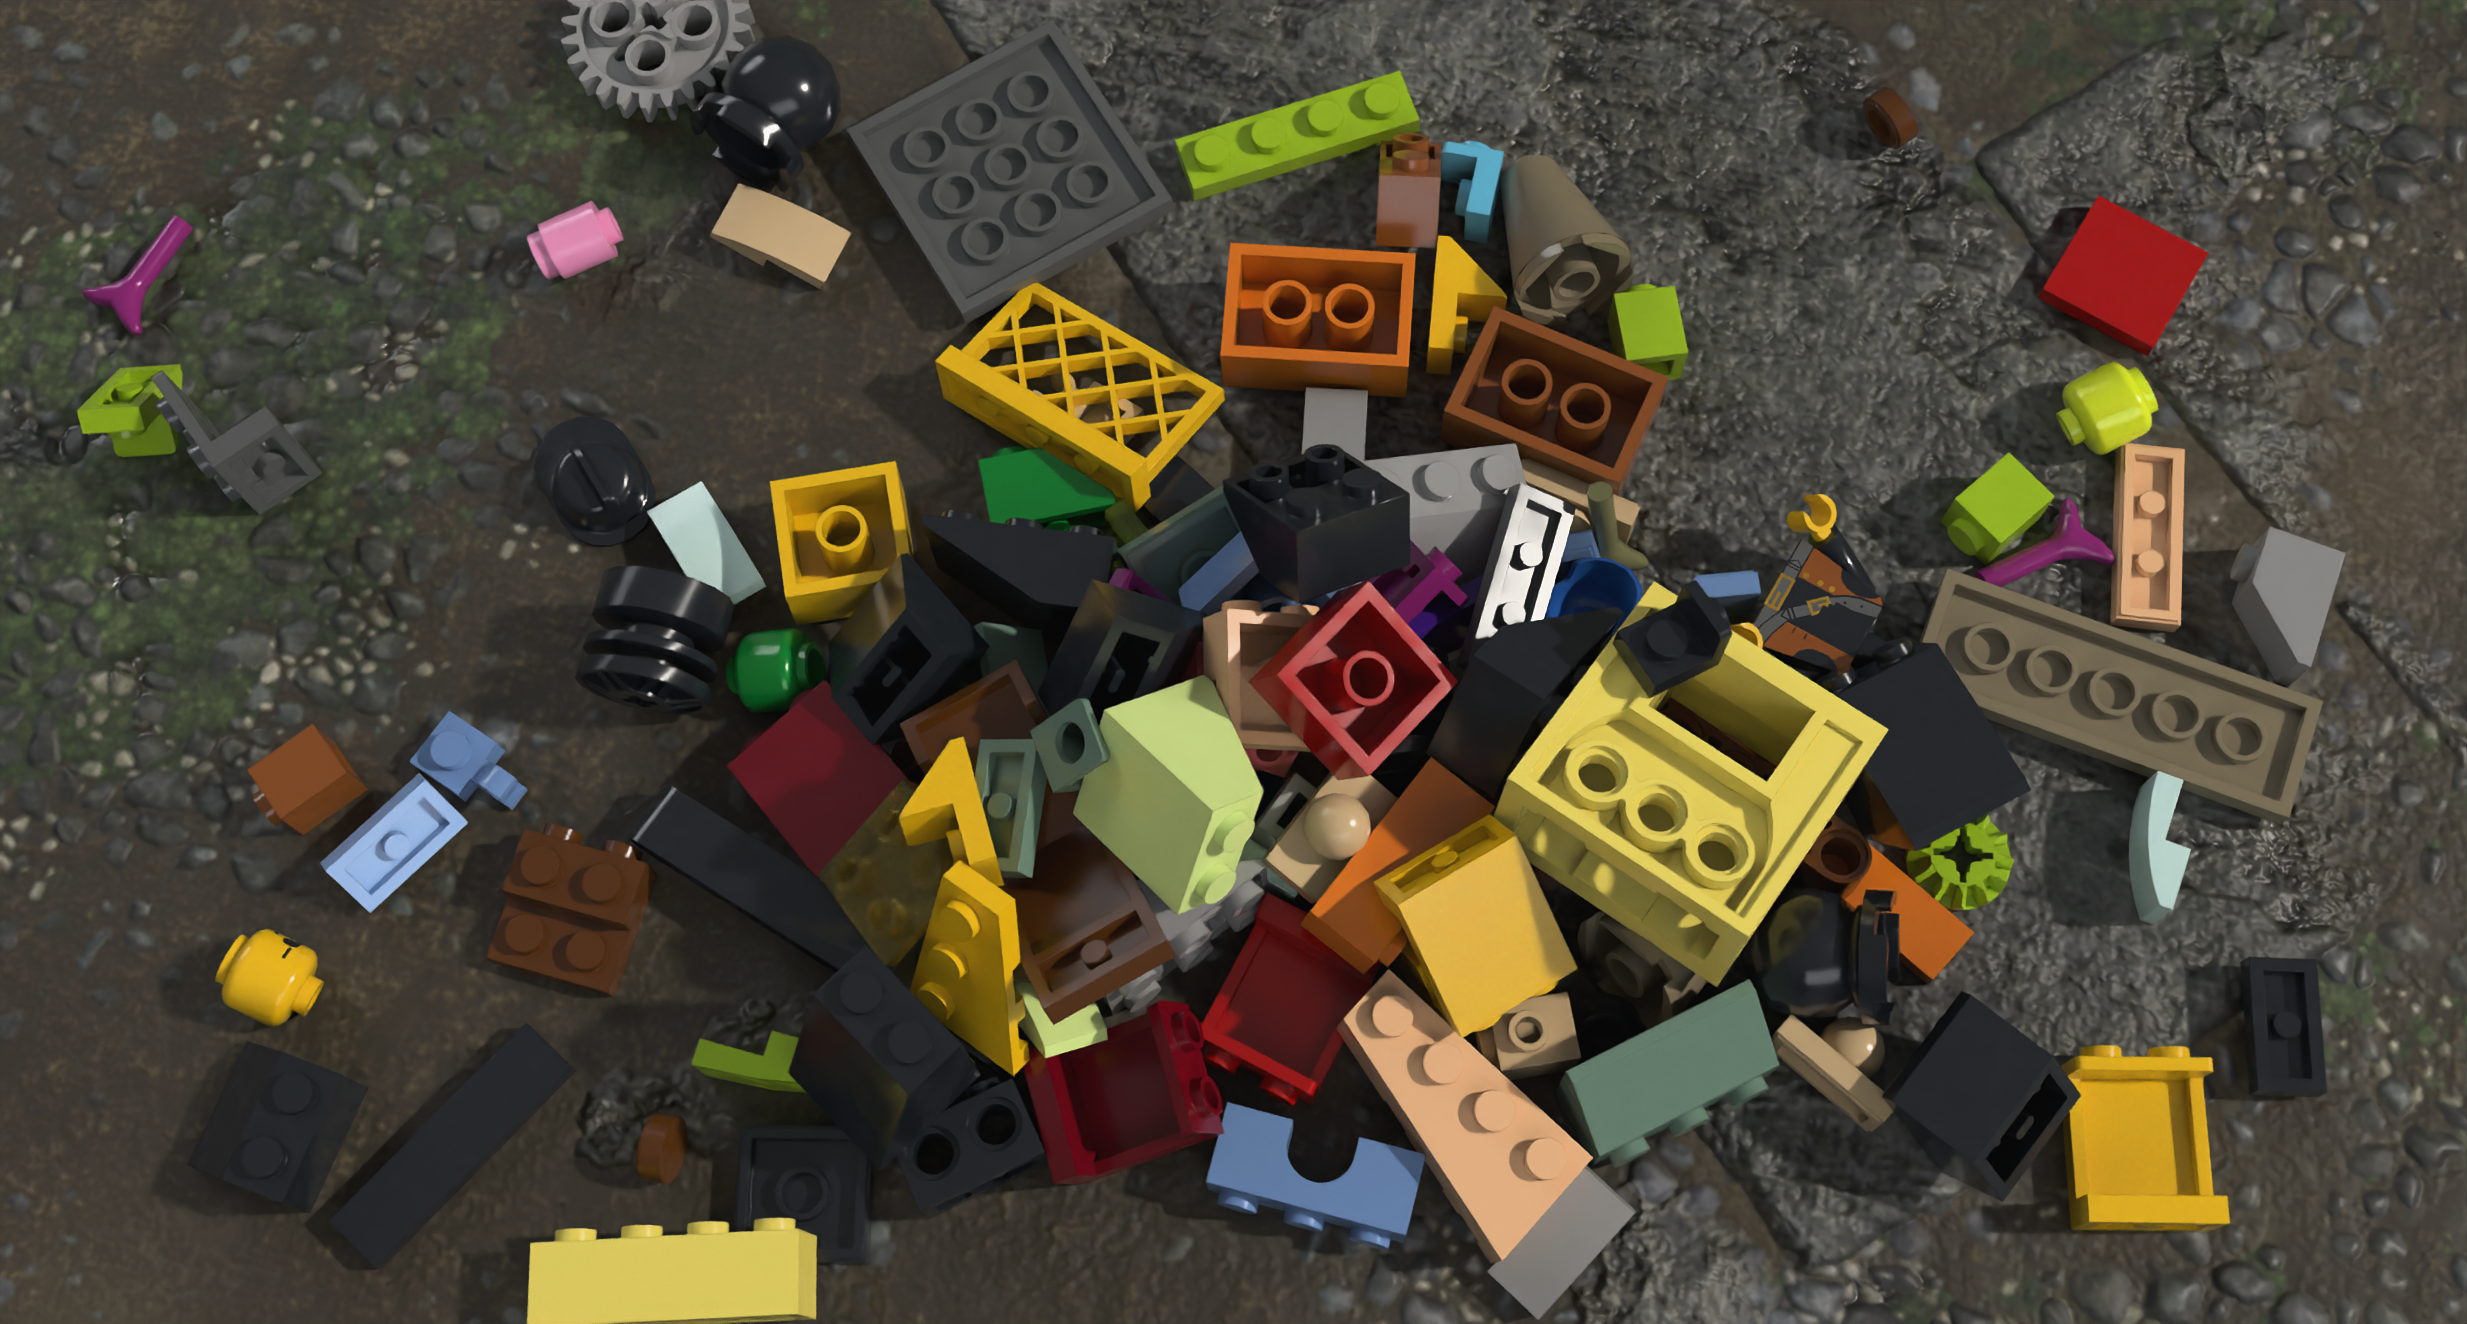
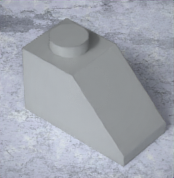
(2285, 598)

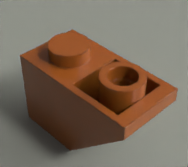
(1408, 192)

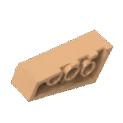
(1479, 1132)

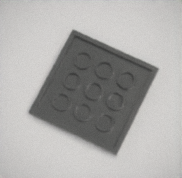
(1009, 170)

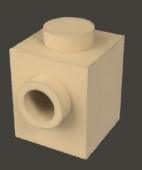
(1532, 1038)

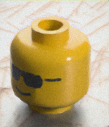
(269, 977)

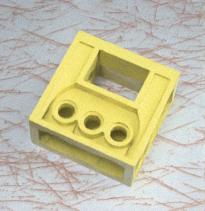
(1665, 822)

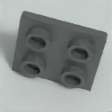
(250, 460)

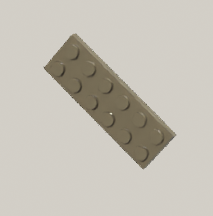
(2124, 696)

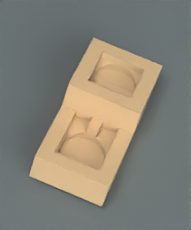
(780, 232)

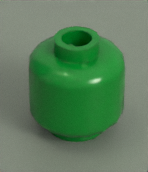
(774, 669)

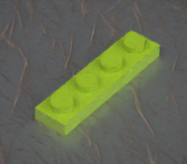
(1296, 135)

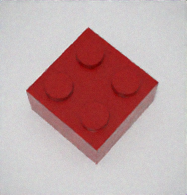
(1353, 681)

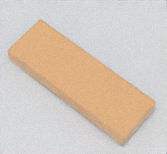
(2147, 537)

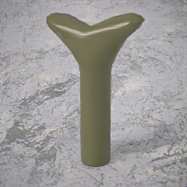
(1605, 529)

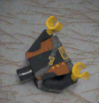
(1821, 601)

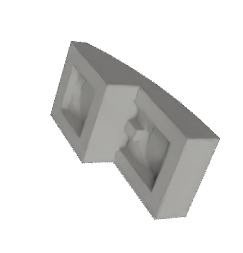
(1562, 1242)

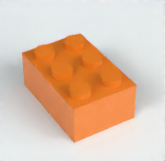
(1317, 319)

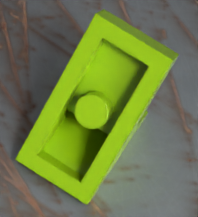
(128, 412)

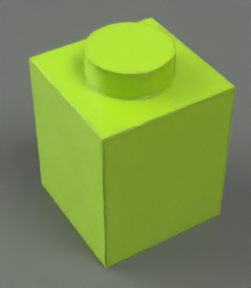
(1649, 329)
(1996, 509)

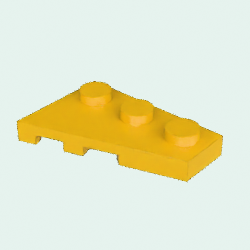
(970, 964)

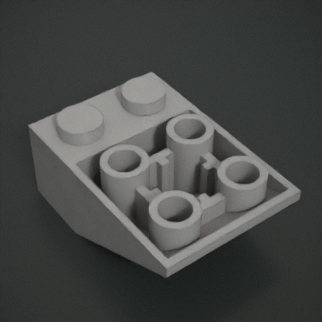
(1193, 931)

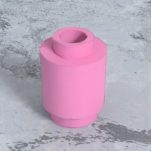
(575, 241)

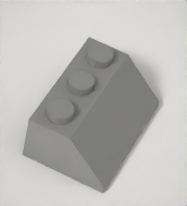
(1456, 500)

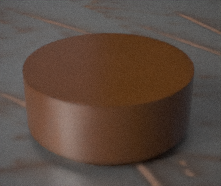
(1889, 118)
(661, 1148)

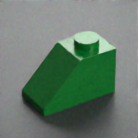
(1042, 489)

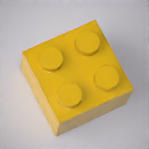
(838, 537)

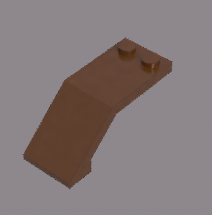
(1083, 910)

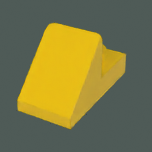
(1459, 295)
(951, 807)

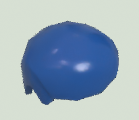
(1595, 586)

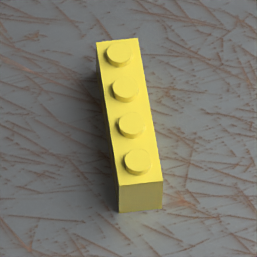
(675, 1278)

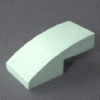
(706, 543)
(2153, 861)

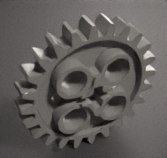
(654, 34)

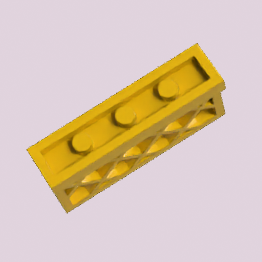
(1040, 419)

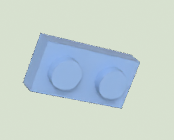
(394, 843)

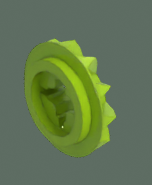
(1981, 879)

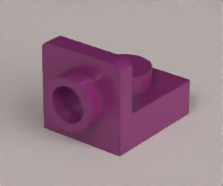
(1417, 584)

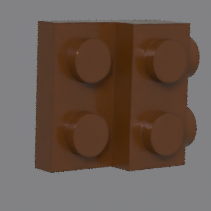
(572, 909)

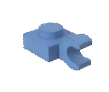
(466, 759)

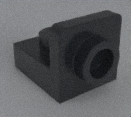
(1675, 641)

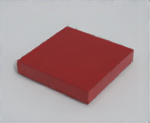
(2123, 275)

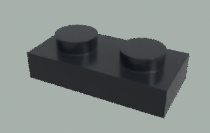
(2283, 1027)

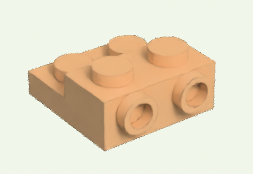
(1235, 650)

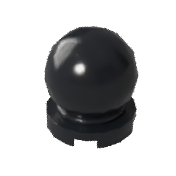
(771, 108)
(1824, 954)

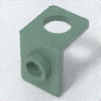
(1066, 756)

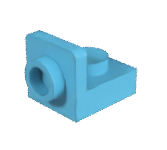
(1479, 175)

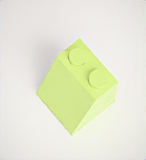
(1173, 793)

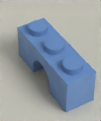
(1370, 1198)

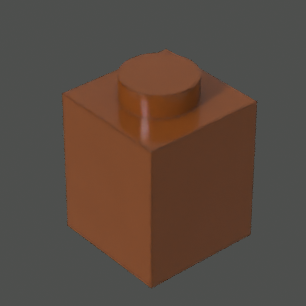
(305, 781)

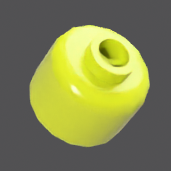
(2107, 408)

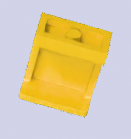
(1478, 924)
(2140, 1142)

